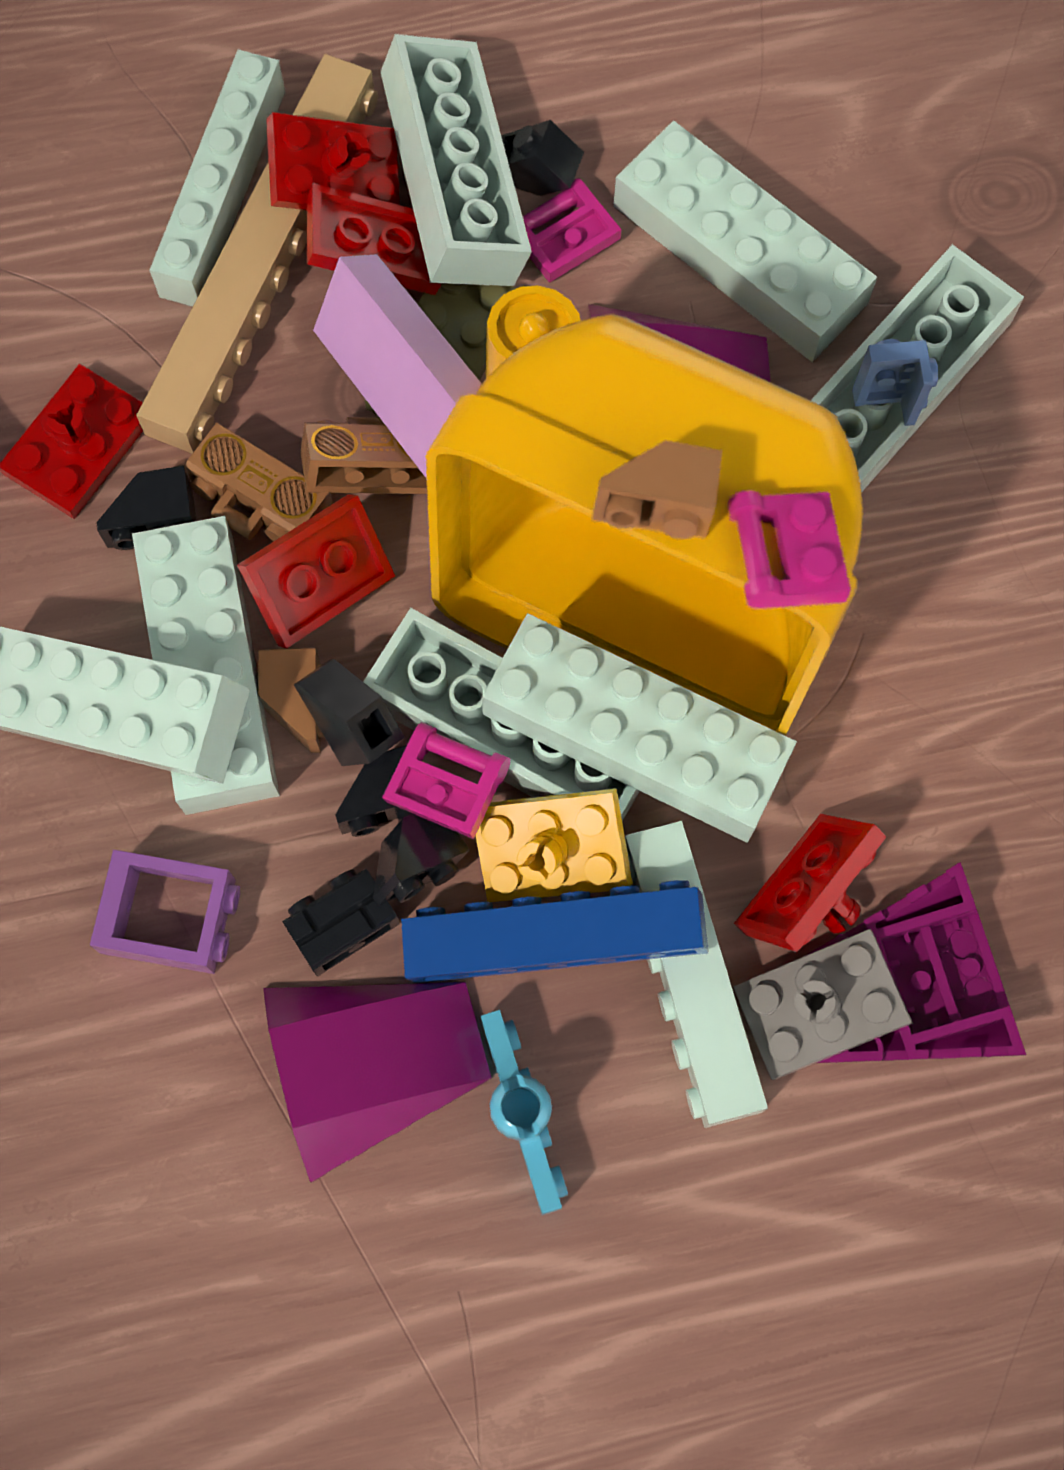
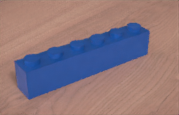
(555, 933)

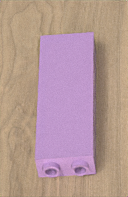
(392, 352)

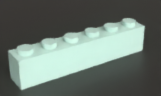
(218, 178)
(698, 994)

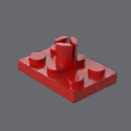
(332, 155)
(359, 225)
(75, 441)
(316, 570)
(812, 884)

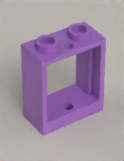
(118, 900)

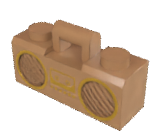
(357, 459)
(246, 476)

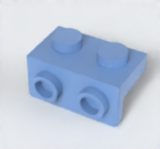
(895, 374)

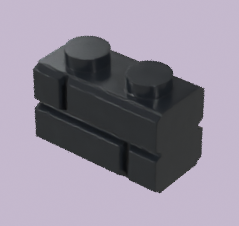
(339, 921)

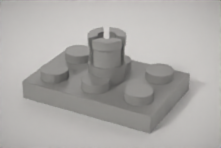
(822, 1004)

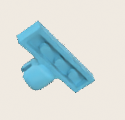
(522, 1111)

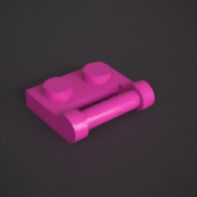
(574, 236)
(807, 549)
(442, 795)

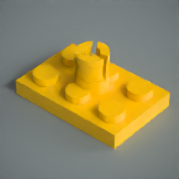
(553, 846)

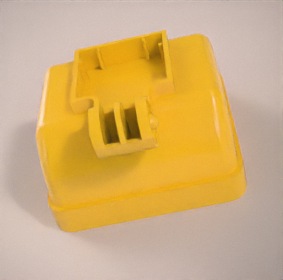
(521, 480)

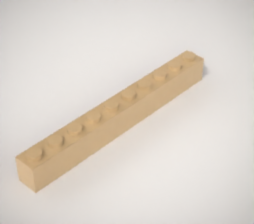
(244, 281)

